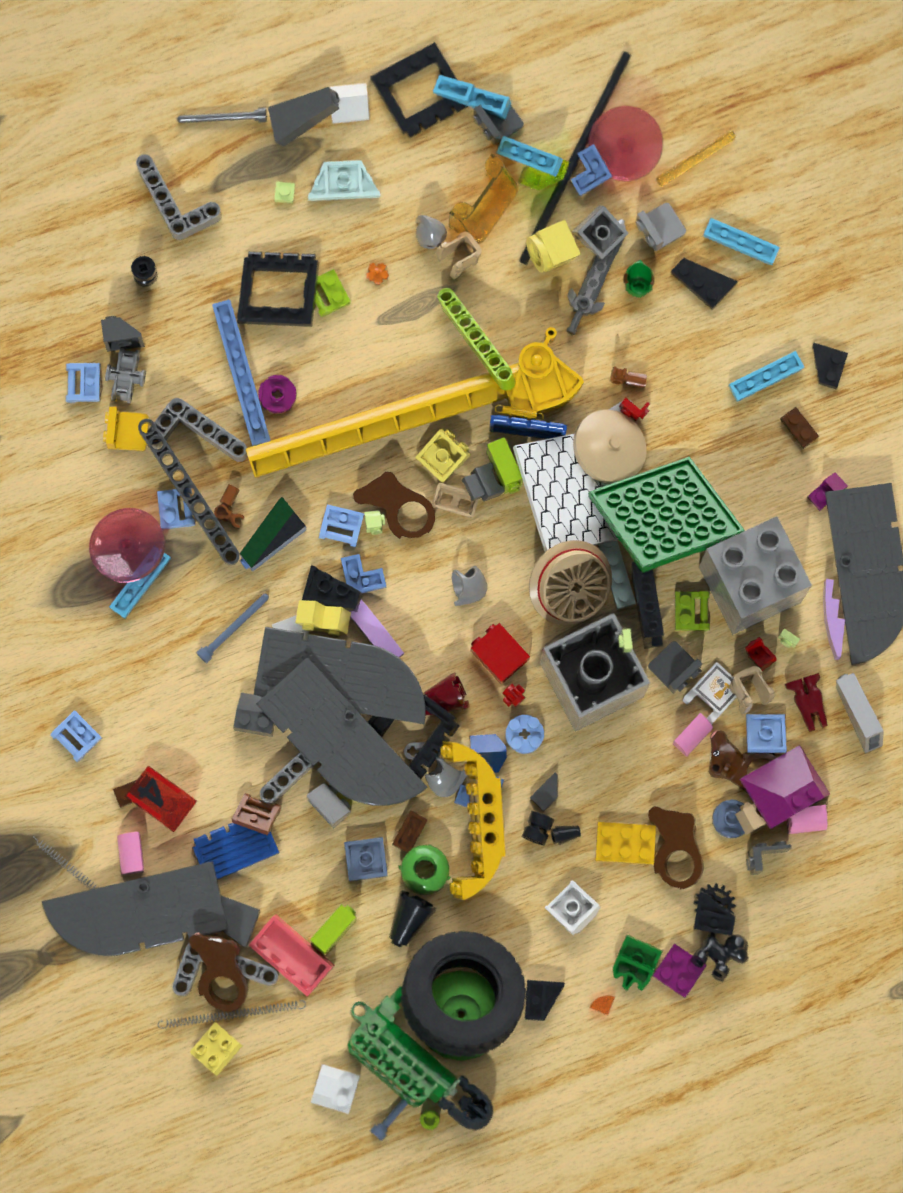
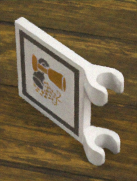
(713, 690)

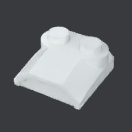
(573, 908)
(335, 1089)

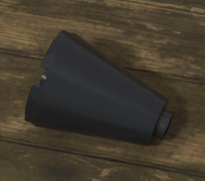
(409, 918)

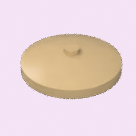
(609, 446)

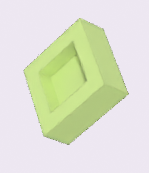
(284, 192)
(788, 639)
(625, 640)

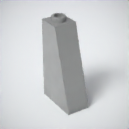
(860, 712)

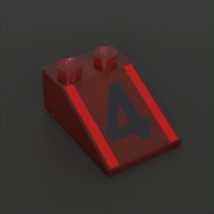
(160, 798)

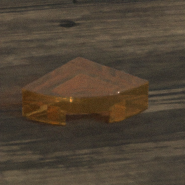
(603, 1004)

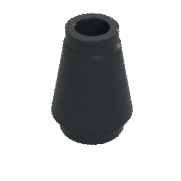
(563, 834)

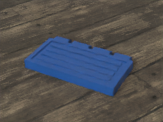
(526, 427)
(234, 849)

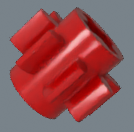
(513, 695)

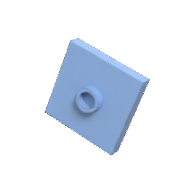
(766, 733)

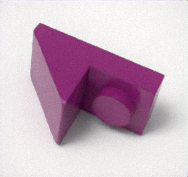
(831, 483)

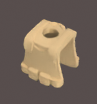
(470, 245)
(765, 693)

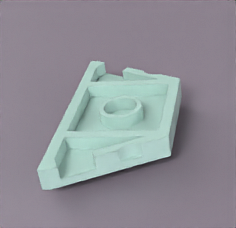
(343, 181)

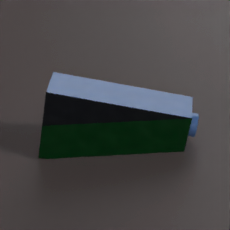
(273, 534)

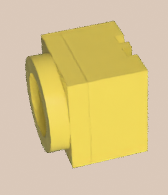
(552, 247)

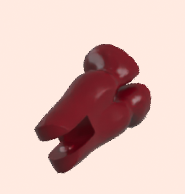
(809, 703)

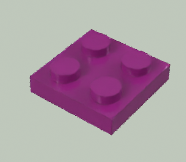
(678, 971)

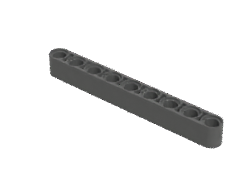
(185, 483)

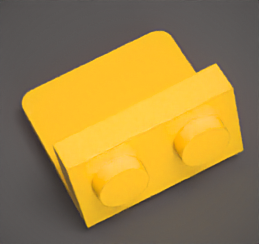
(123, 430)

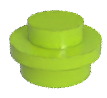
(429, 1119)

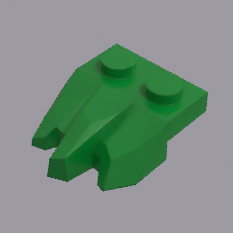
(636, 962)

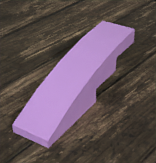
(833, 624)
(374, 630)

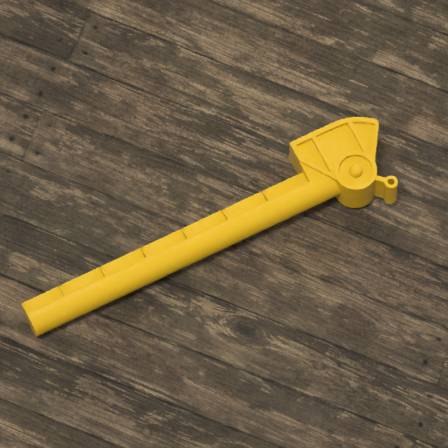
(540, 387)

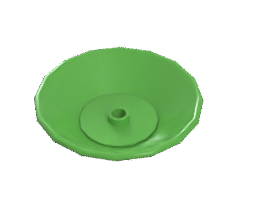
(464, 993)

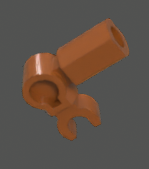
(619, 376)
(222, 512)

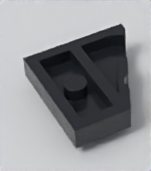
(829, 365)
(713, 916)
(541, 998)

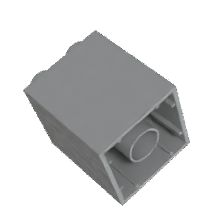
(754, 575)
(593, 673)

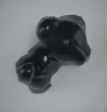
(734, 949)

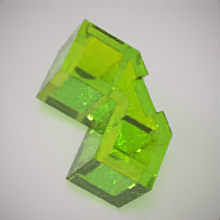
(538, 180)

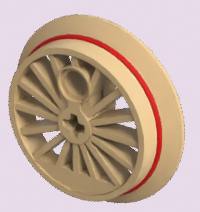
(563, 557)

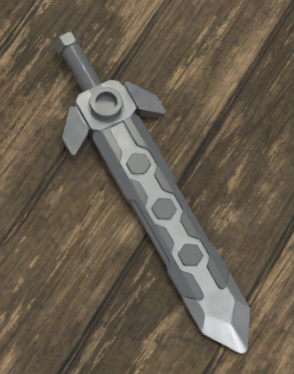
(590, 289)

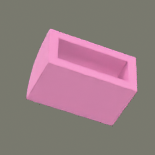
(693, 735)
(808, 820)
(130, 853)

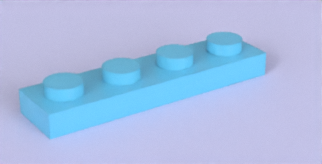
(529, 156)
(741, 241)
(766, 376)
(135, 590)

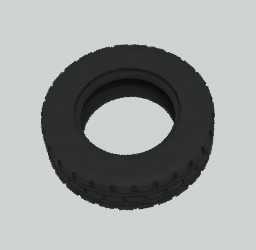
(472, 952)

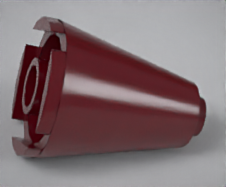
(449, 694)

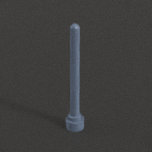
(206, 652)
(381, 1129)

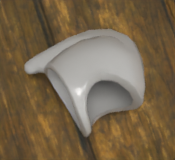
(430, 232)
(469, 587)
(445, 779)

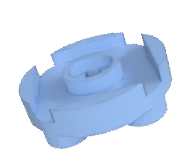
(533, 741)

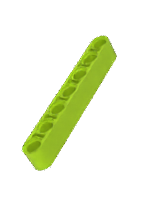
(479, 345)

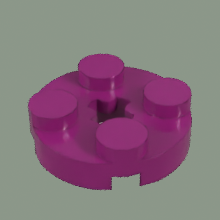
(274, 383)

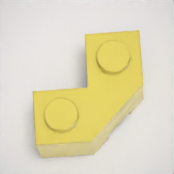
(323, 618)

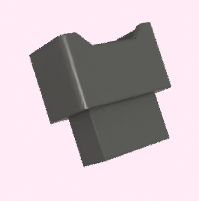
(482, 484)

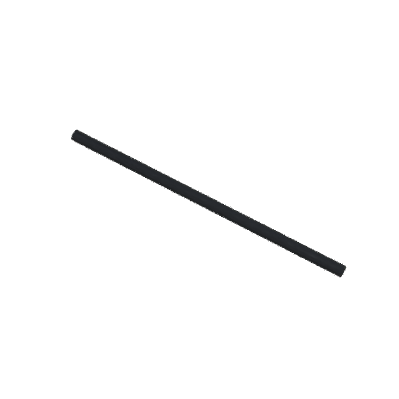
(581, 145)

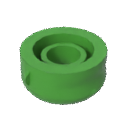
(429, 885)

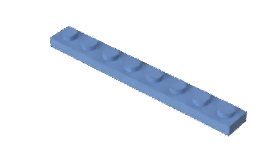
(241, 372)

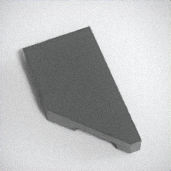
(546, 793)

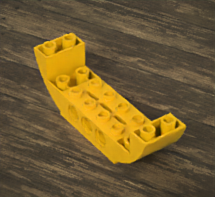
(488, 852)

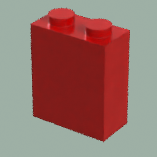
(499, 653)

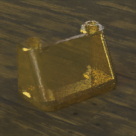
(490, 205)

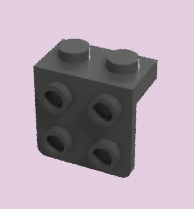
(496, 127)
(675, 667)
(754, 861)

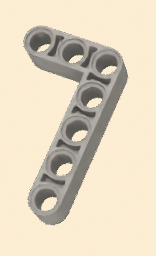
(169, 204)
(197, 427)
(286, 772)
(196, 960)

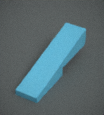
(470, 96)

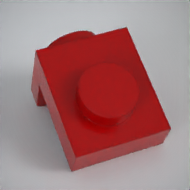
(632, 410)
(760, 654)

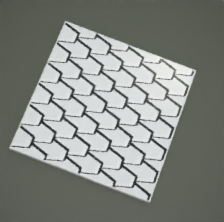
(560, 493)

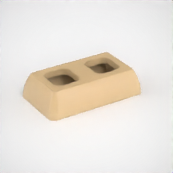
(457, 494)

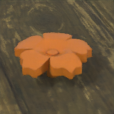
(377, 273)

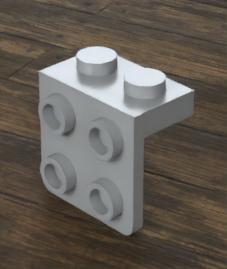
(660, 226)

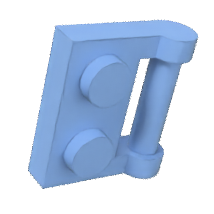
(88, 382)
(170, 512)
(342, 519)
(80, 731)

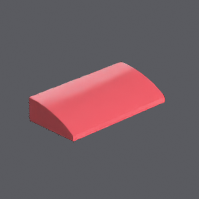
(291, 955)

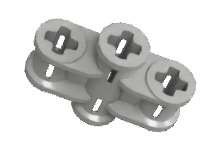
(125, 375)

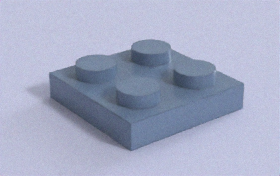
(365, 859)

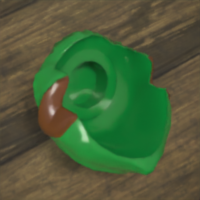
(638, 279)

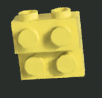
(443, 454)

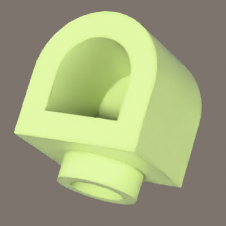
(374, 521)

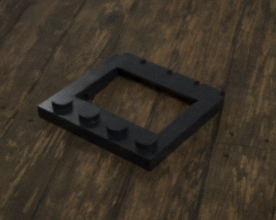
(405, 68)
(273, 315)
(426, 755)

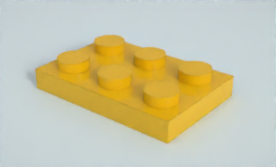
(625, 843)

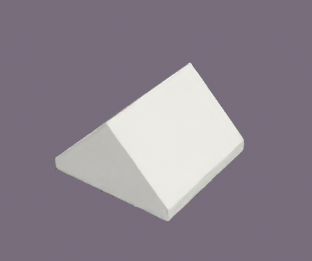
(352, 104)

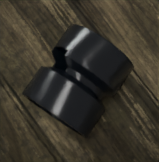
(144, 271)
(538, 828)

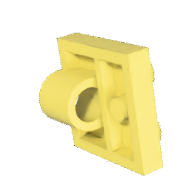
(216, 1049)

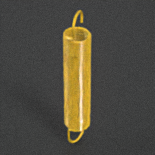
(519, 412)

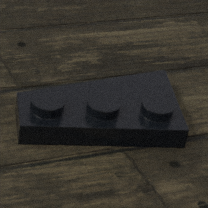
(703, 282)
(330, 591)

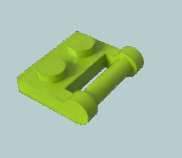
(334, 292)
(686, 611)

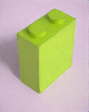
(504, 465)
(334, 929)

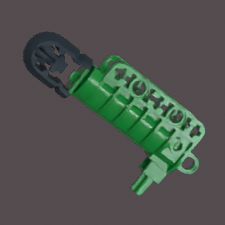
(413, 1065)

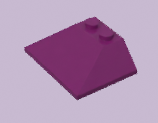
(784, 786)

